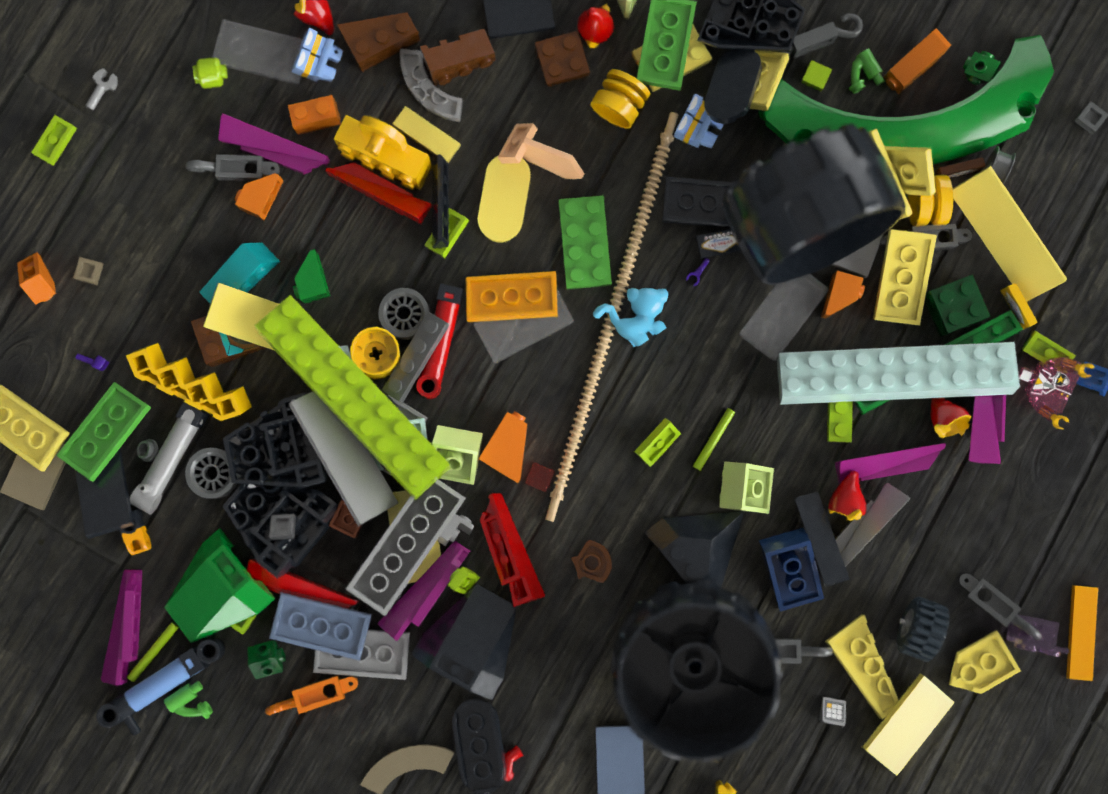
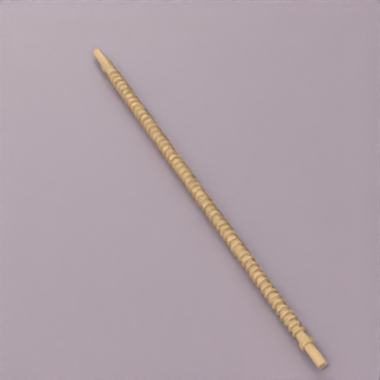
(666, 139)

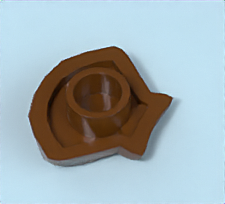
(593, 562)

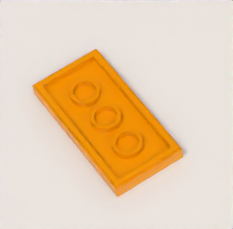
(511, 296)

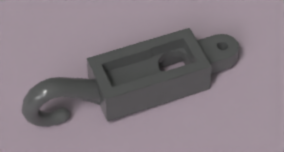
(823, 36)
(233, 167)
(954, 235)
(998, 606)
(791, 650)

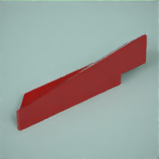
(381, 191)
(509, 552)
(299, 586)

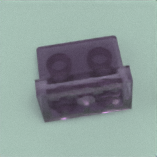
(1046, 645)

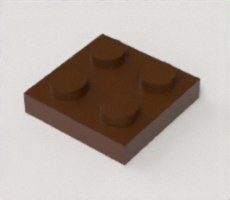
(562, 58)

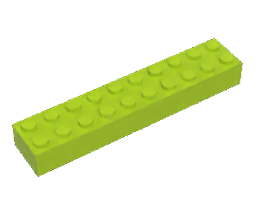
(352, 397)

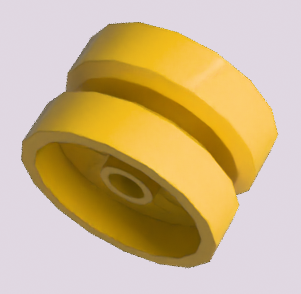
(933, 208)

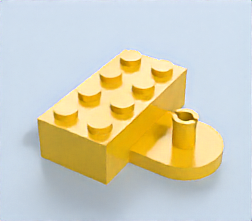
(384, 149)

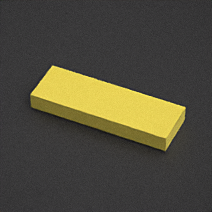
(426, 134)

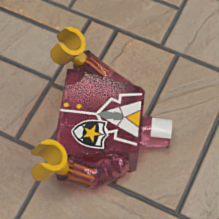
(1052, 385)

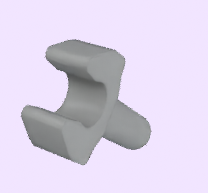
(101, 87)

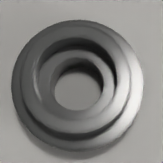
(147, 450)

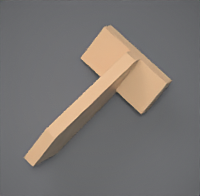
(521, 145)

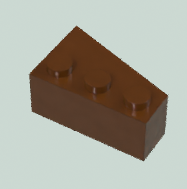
(378, 38)
(458, 57)

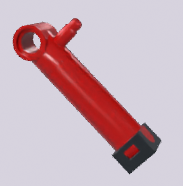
(447, 309)

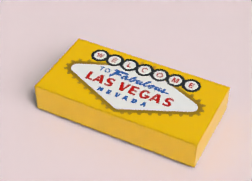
(1019, 306)

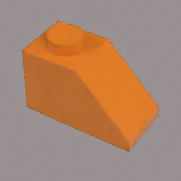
(259, 195)
(35, 279)
(842, 292)

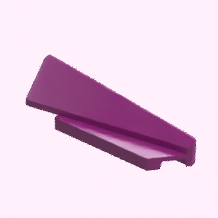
(269, 146)
(987, 429)
(889, 463)
(424, 593)
(124, 634)

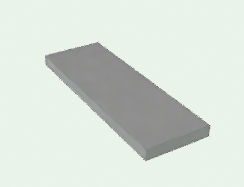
(344, 459)

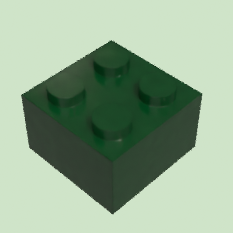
(956, 305)

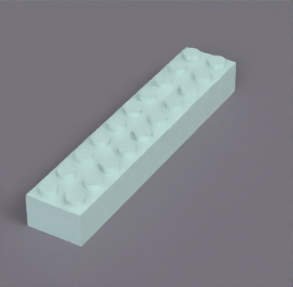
(898, 373)

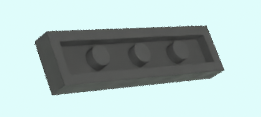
(415, 357)

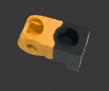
(135, 536)

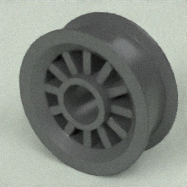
(1001, 163)
(388, 301)
(192, 477)

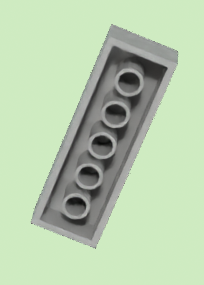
(405, 546)

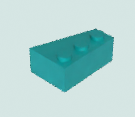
(242, 269)

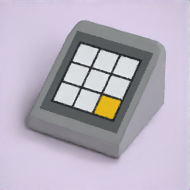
(833, 711)

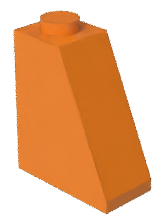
(917, 61)
(507, 447)

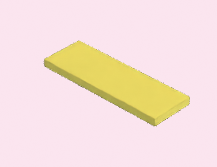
(1008, 234)

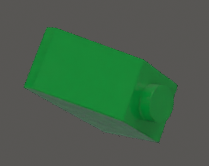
(310, 280)

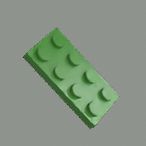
(666, 43)
(585, 242)
(103, 431)

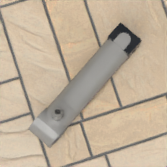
(148, 493)

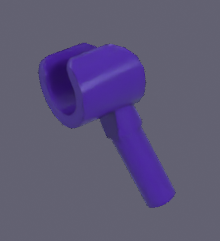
(698, 272)
(99, 363)

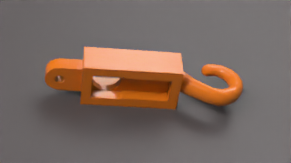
(312, 695)

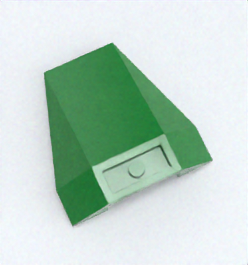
(215, 591)

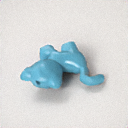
(646, 305)

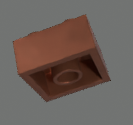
(344, 521)

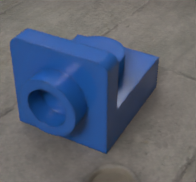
(1097, 381)

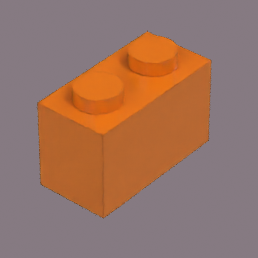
(314, 114)

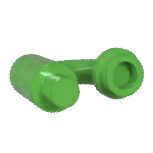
(871, 68)
(181, 697)

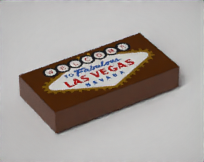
(961, 168)

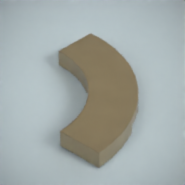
(404, 760)

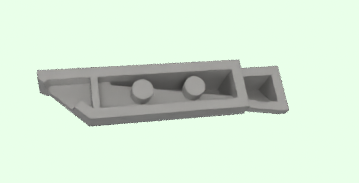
(878, 514)

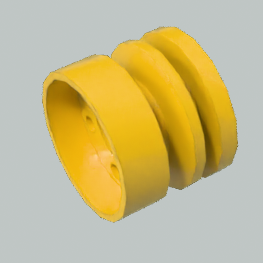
(620, 98)
(380, 340)

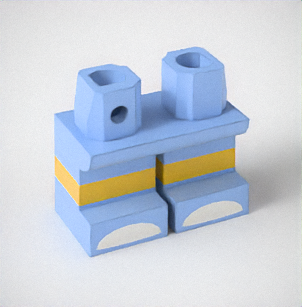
(313, 57)
(695, 125)

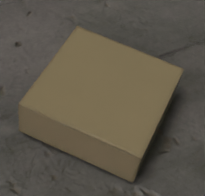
(88, 271)

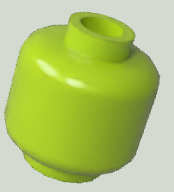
(209, 72)

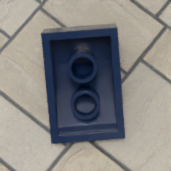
(792, 569)

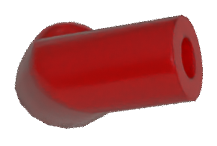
(510, 757)

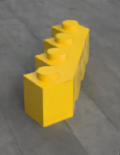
(178, 380)

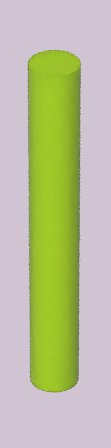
(714, 438)
(153, 651)

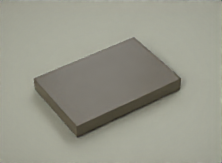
(30, 484)

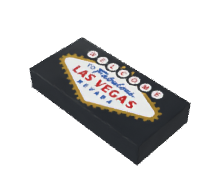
(716, 244)

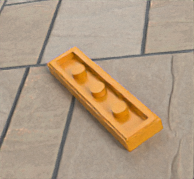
(1082, 633)

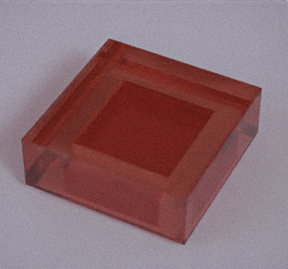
(539, 477)

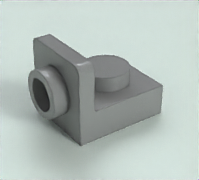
(451, 532)

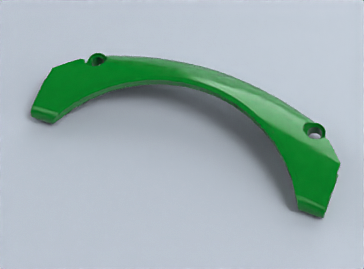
(979, 122)

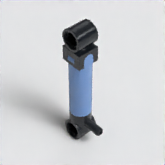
(158, 684)

